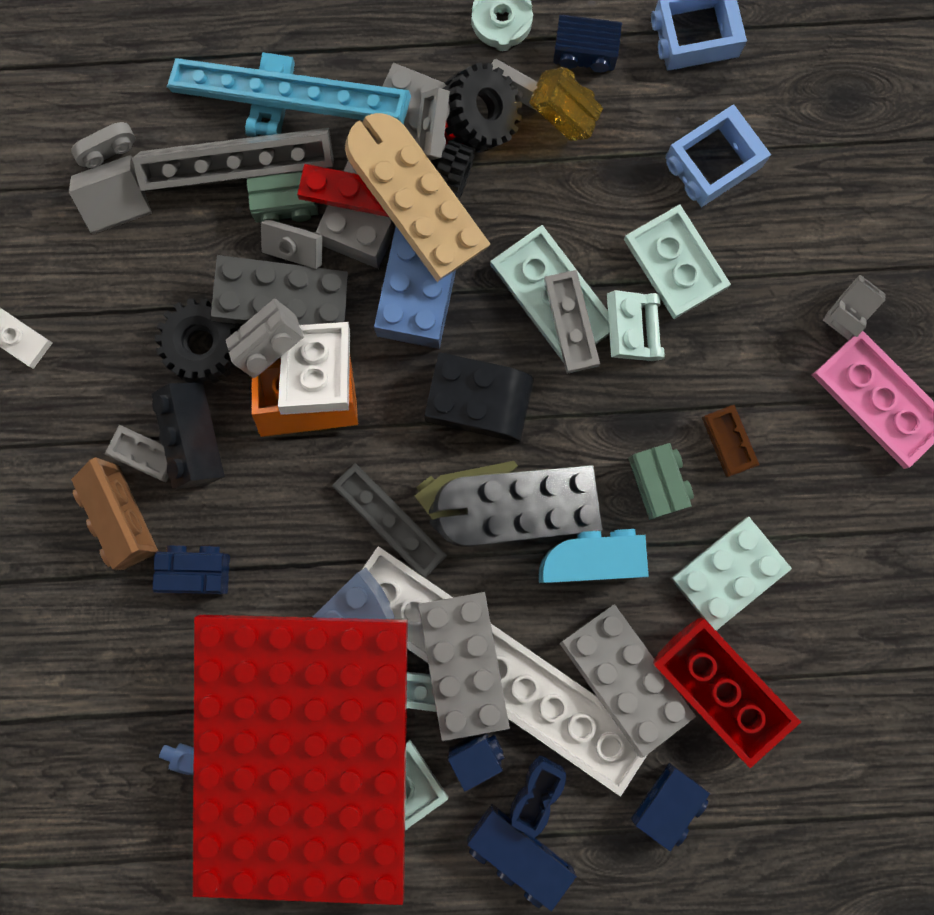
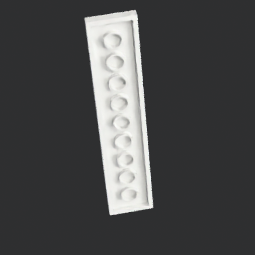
(534, 691)

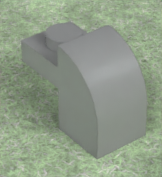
(854, 308)

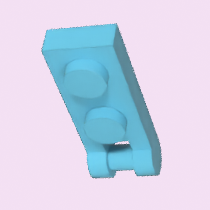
(254, 126)

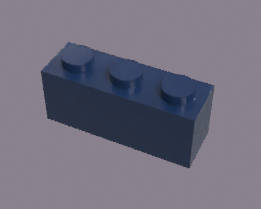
(520, 859)

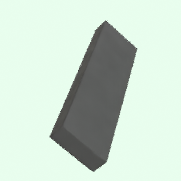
(389, 520)

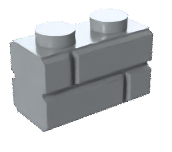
(264, 338)

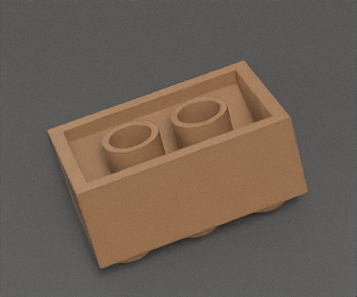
(113, 514)

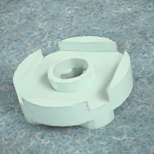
(502, 33)

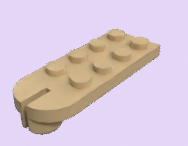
(413, 194)

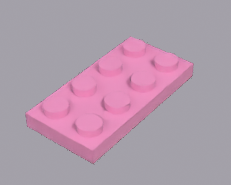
(880, 398)

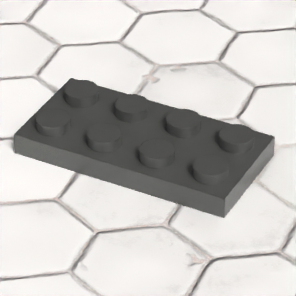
(248, 285)

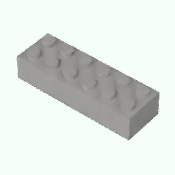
(366, 234)

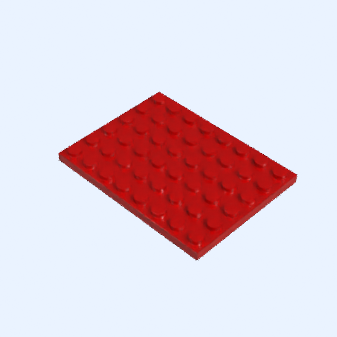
(299, 758)

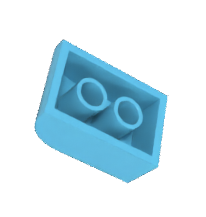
(596, 558)

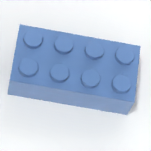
(411, 300)

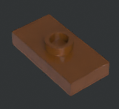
(730, 441)

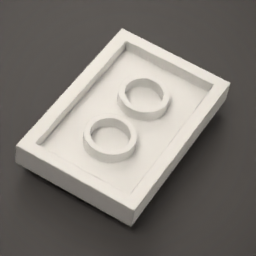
(316, 371)

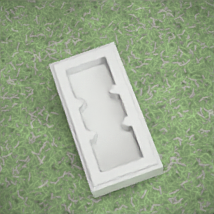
(21, 340)

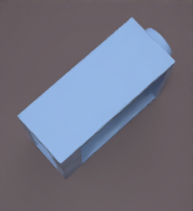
(704, 52)
(742, 140)

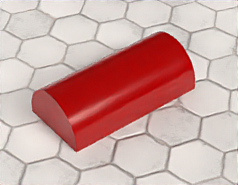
(725, 691)

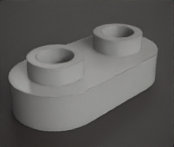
(103, 144)

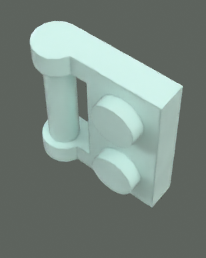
(627, 325)

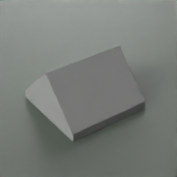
(109, 195)

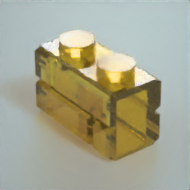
(566, 104)

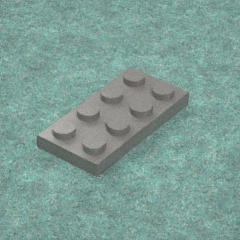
(463, 666)
(627, 681)

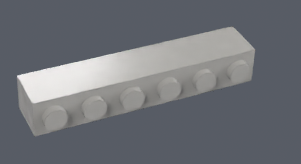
(233, 159)

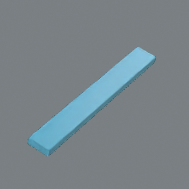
(287, 90)

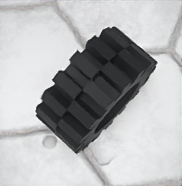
(456, 166)

